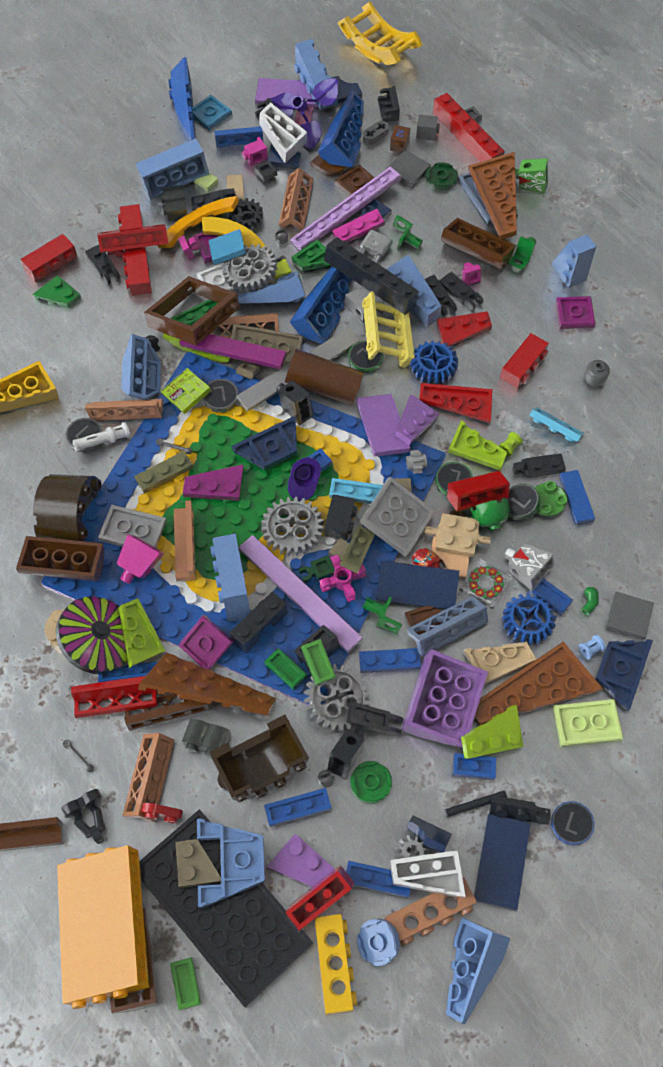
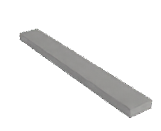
(267, 387)

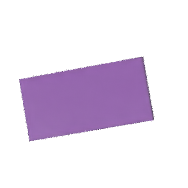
(272, 87)
(380, 423)

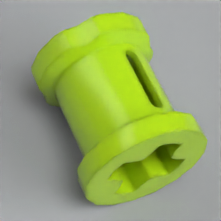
(511, 443)

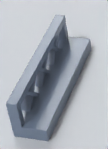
(451, 628)

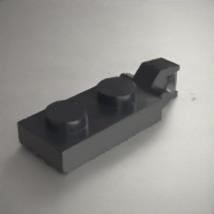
(201, 200)
(540, 465)
(519, 810)

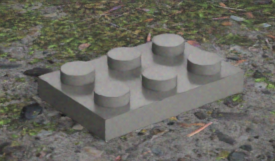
(125, 521)

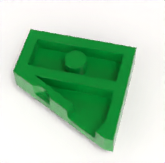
(311, 257)
(58, 292)

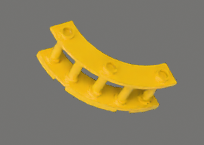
(374, 51)

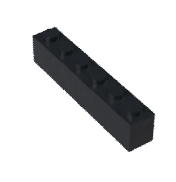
(371, 275)

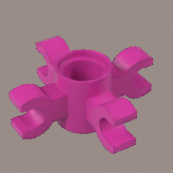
(345, 585)

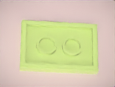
(587, 723)

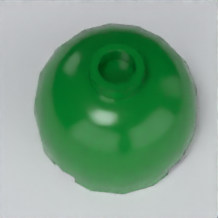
(491, 513)

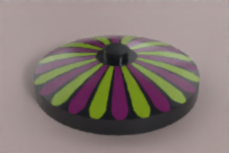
(92, 635)

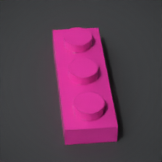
(359, 226)

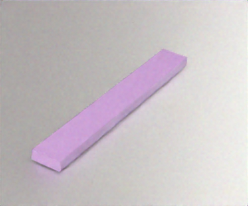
(346, 208)
(299, 592)

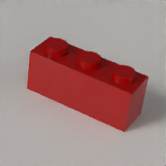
(49, 257)
(524, 361)
(478, 490)
(319, 897)

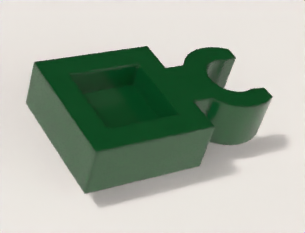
(320, 568)

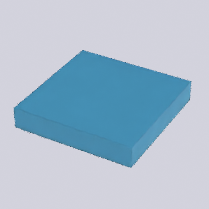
(210, 112)
(227, 247)

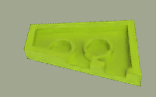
(472, 446)
(138, 633)
(495, 736)

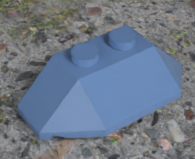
(140, 369)

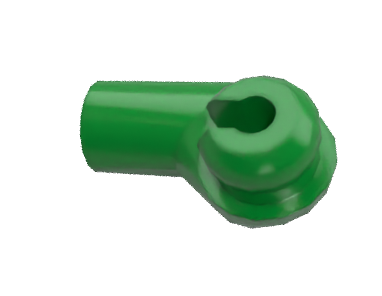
(593, 600)

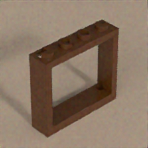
(194, 334)

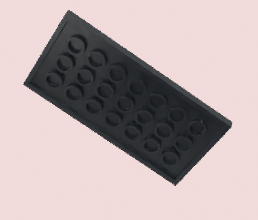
(242, 936)

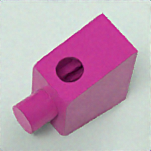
(137, 558)

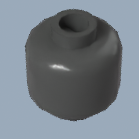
(597, 373)

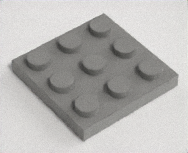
(397, 516)

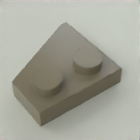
(194, 865)

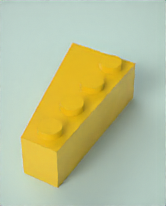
(26, 388)

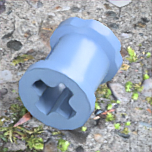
(592, 647)

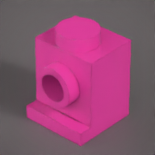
(255, 152)

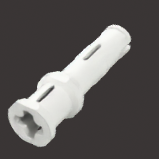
(109, 435)

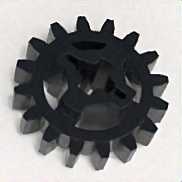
(247, 213)

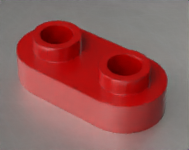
(153, 811)

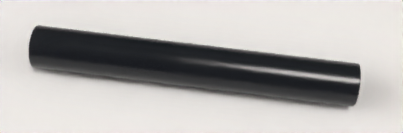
(472, 804)

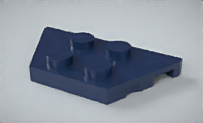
(270, 445)
(622, 669)

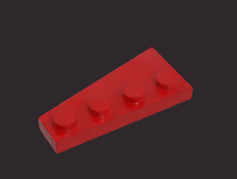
(461, 400)

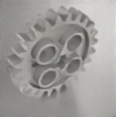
(251, 268)
(294, 511)
(341, 709)

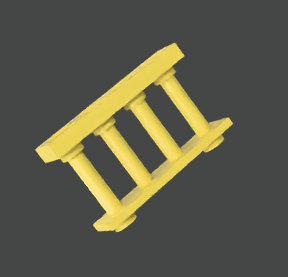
(400, 323)

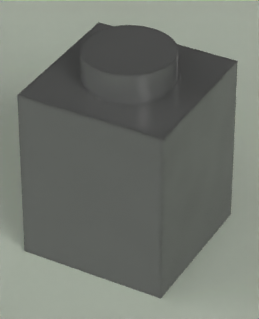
(427, 127)

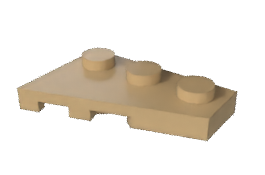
(500, 660)

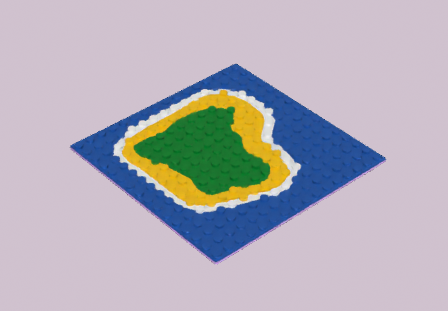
(179, 605)

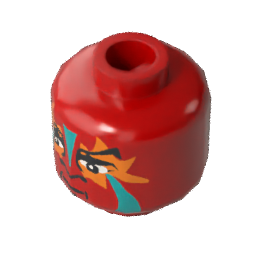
(426, 558)

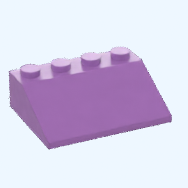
(444, 699)

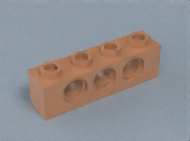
(425, 925)

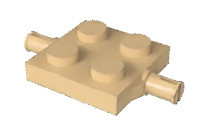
(457, 535)

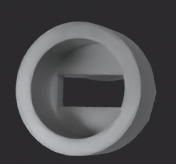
(281, 236)
(327, 782)

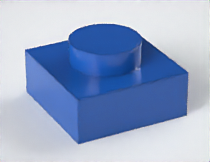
(322, 459)

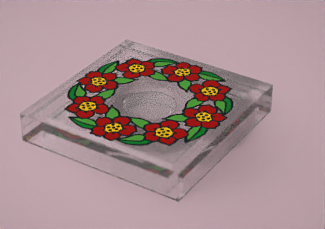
(485, 583)

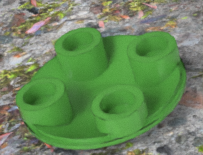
(551, 498)

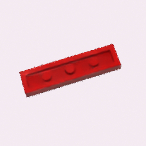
(132, 238)
(113, 691)

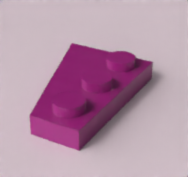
(216, 484)

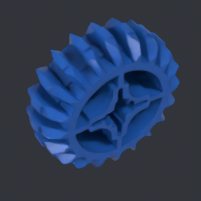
(434, 362)
(541, 629)

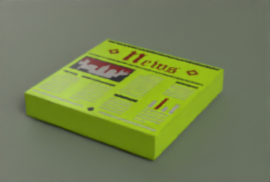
(185, 391)

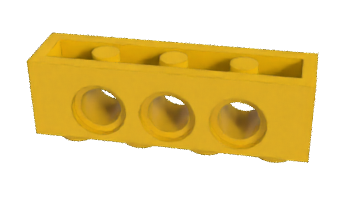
(333, 1002)

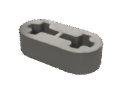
(377, 130)

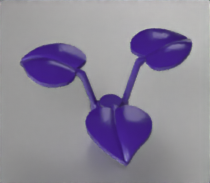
(324, 92)

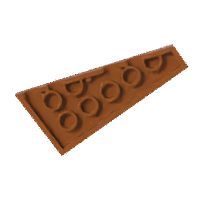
(498, 191)
(545, 682)
(204, 685)

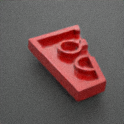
(458, 328)

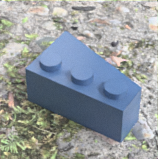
(575, 260)

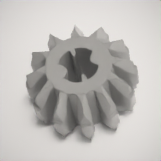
(410, 844)

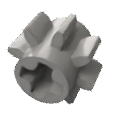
(416, 461)

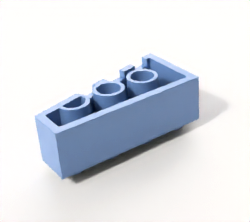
(310, 68)
(427, 306)
(230, 577)

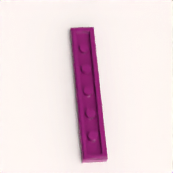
(240, 350)

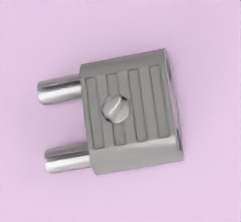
(376, 245)

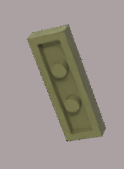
(163, 472)
(357, 549)

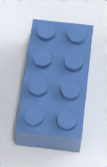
(173, 168)

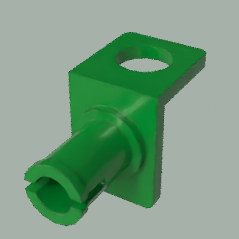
(407, 236)
(523, 252)
(380, 609)

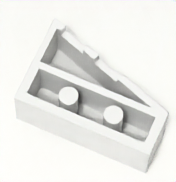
(282, 132)
(430, 873)

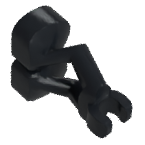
(75, 809)

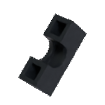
(267, 612)

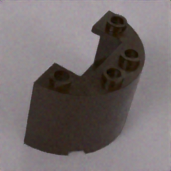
(61, 504)
(261, 761)

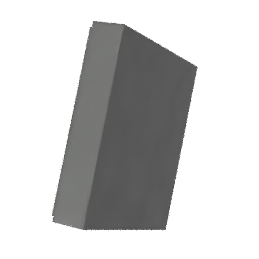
(410, 167)
(630, 615)

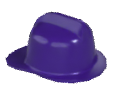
(304, 478)

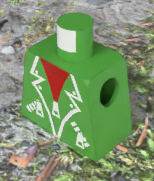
(533, 175)

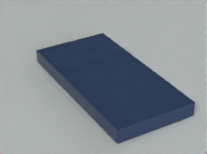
(417, 584)
(502, 862)

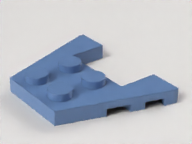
(240, 861)

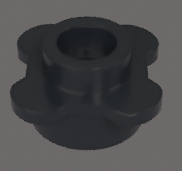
(154, 342)

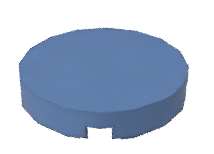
(378, 942)

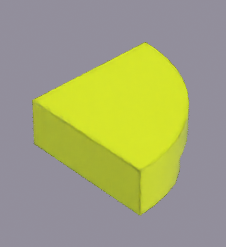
(283, 269)

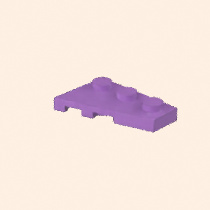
(415, 420)
(300, 863)

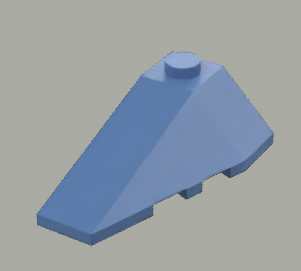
(285, 289)
(476, 962)

